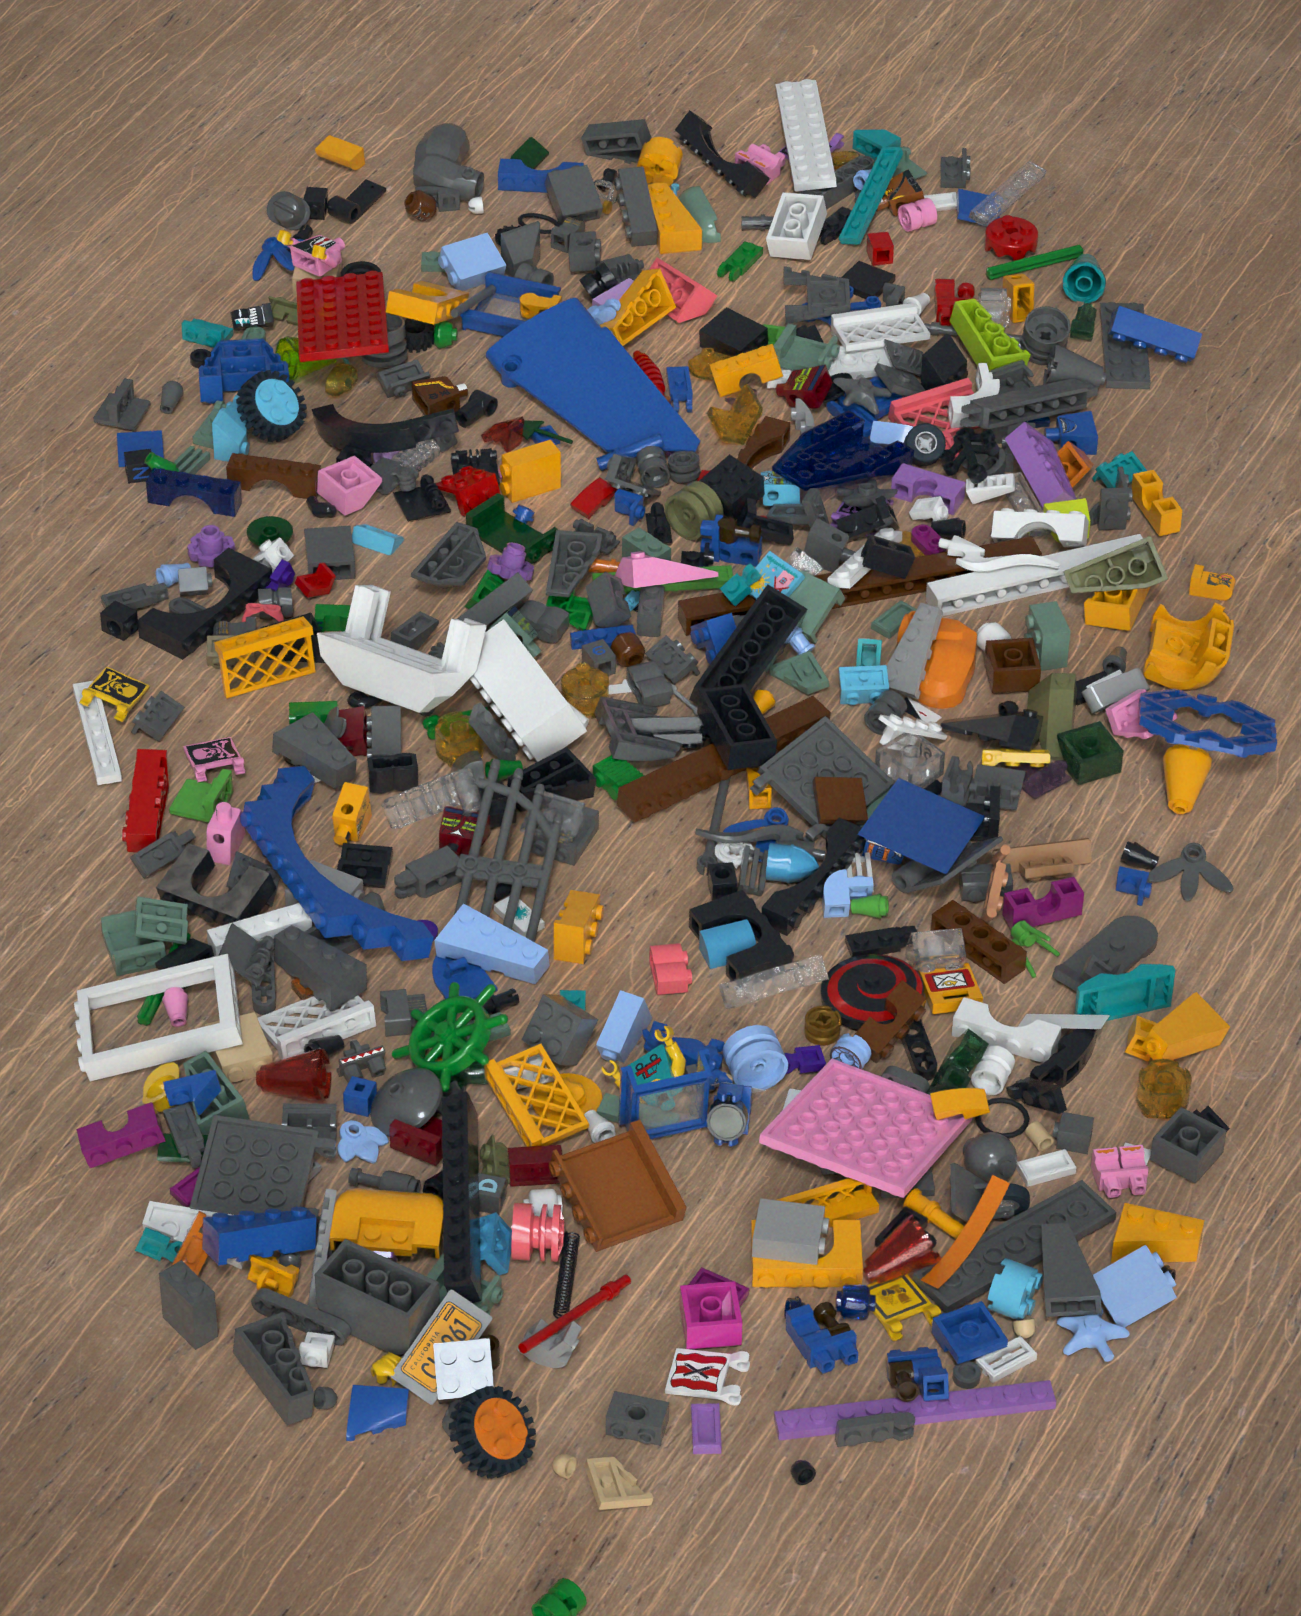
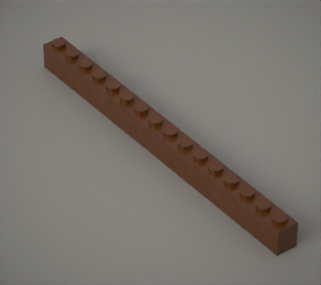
(870, 588)

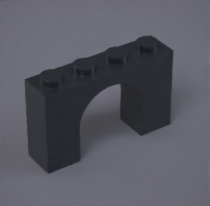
(190, 871)
(735, 907)

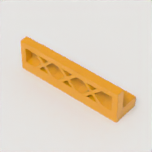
(845, 1205)

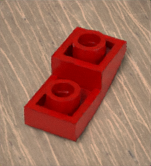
(592, 497)

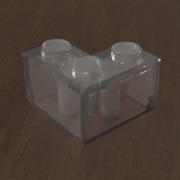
(997, 304)

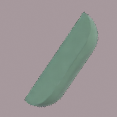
(701, 210)

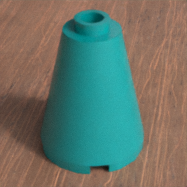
(1084, 279)

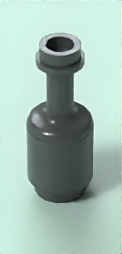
(388, 1181)

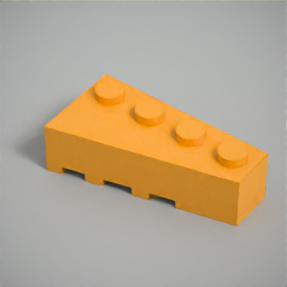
(674, 223)
(1114, 608)

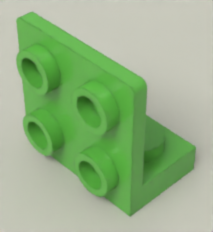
(200, 799)

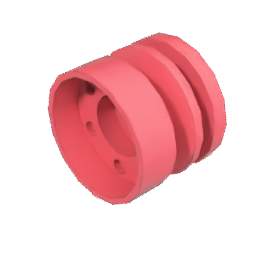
(536, 1232)

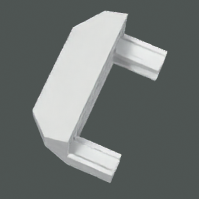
(393, 670)

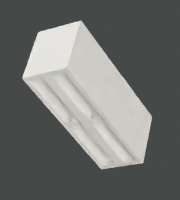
(524, 695)

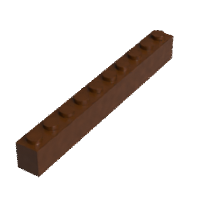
(706, 768)

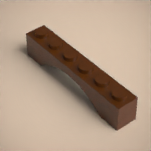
(768, 440)

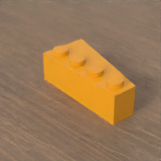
(641, 306)

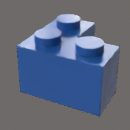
(713, 634)

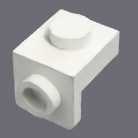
(316, 1349)

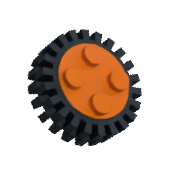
(492, 1432)

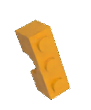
(758, 361)
(1161, 512)

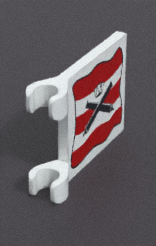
(704, 1374)

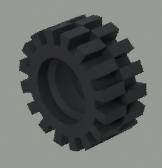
(418, 335)

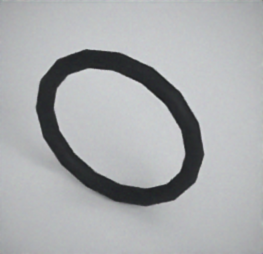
(536, 215)
(1007, 1101)

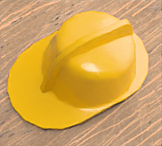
(154, 1087)

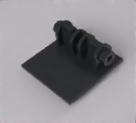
(486, 461)
(422, 500)

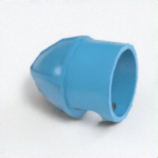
(789, 863)

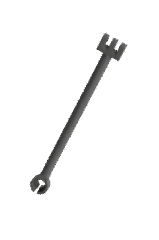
(708, 855)

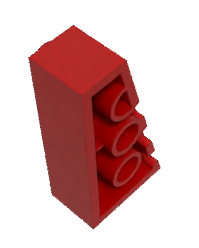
(147, 799)

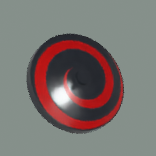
(862, 984)

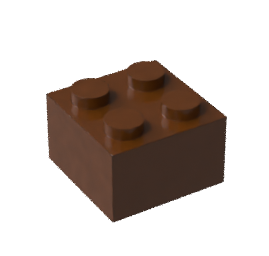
(1012, 665)

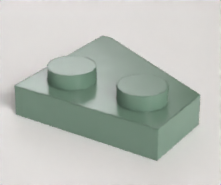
(801, 673)

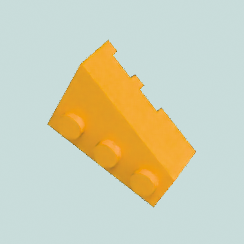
(577, 926)

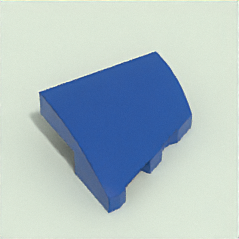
(376, 1409)

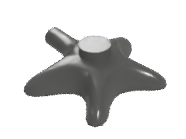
(861, 392)
(865, 494)

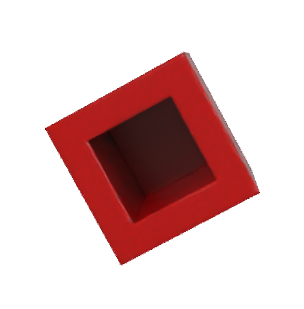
(880, 248)

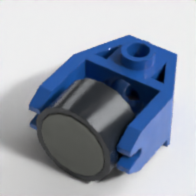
(730, 1113)

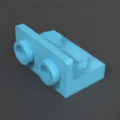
(862, 683)

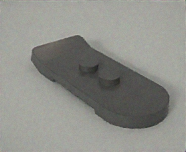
(1122, 941)

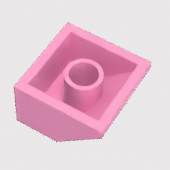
(347, 484)

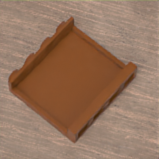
(618, 1188)

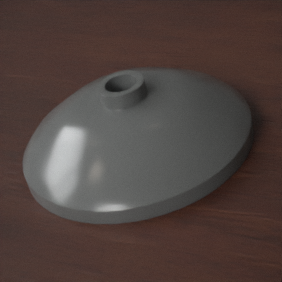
(408, 1097)

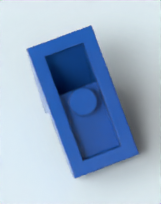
(200, 1088)

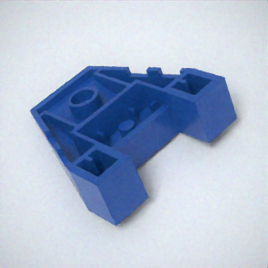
(235, 363)

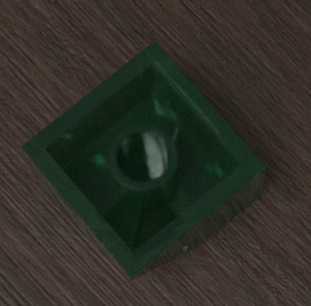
(1090, 753)

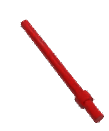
(607, 1292)

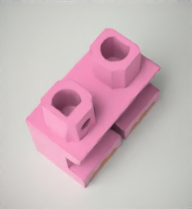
(763, 159)
(1120, 1170)

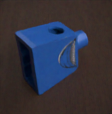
(1077, 429)

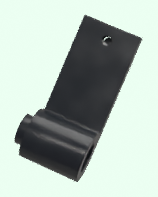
(356, 203)

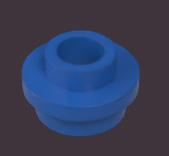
(523, 514)

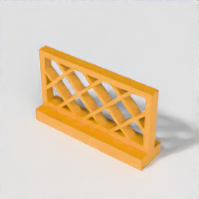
(264, 641)
(513, 1102)

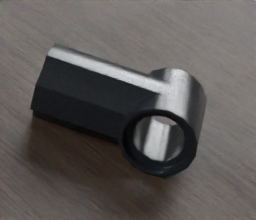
(477, 406)

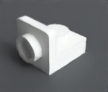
(929, 508)

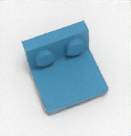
(495, 1243)

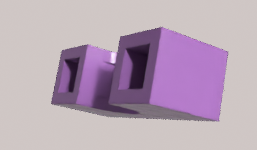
(915, 481)

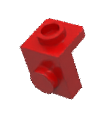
(316, 583)

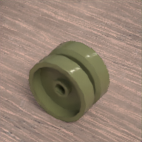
(691, 506)

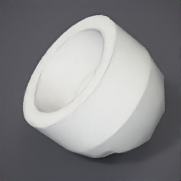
(476, 205)

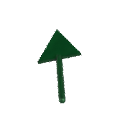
(531, 427)

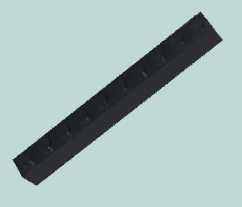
(461, 1197)

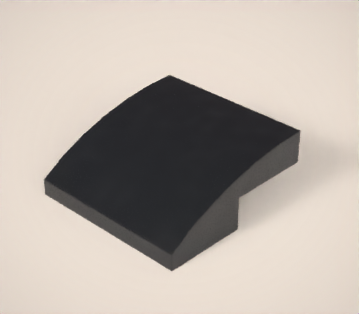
(366, 862)

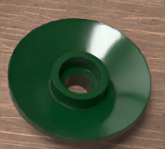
(269, 528)

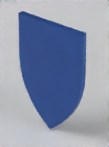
(469, 976)

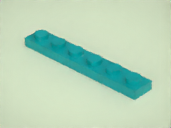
(871, 195)

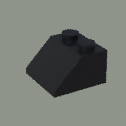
(943, 364)

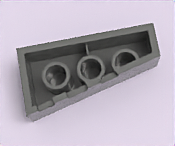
(321, 967)

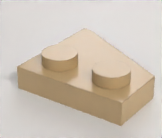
(613, 1485)

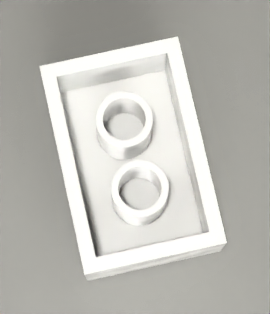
(796, 226)

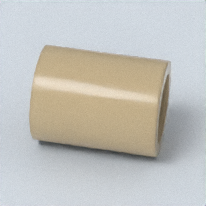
(1039, 1136)

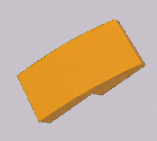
(965, 1101)

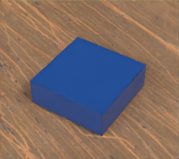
(538, 438)

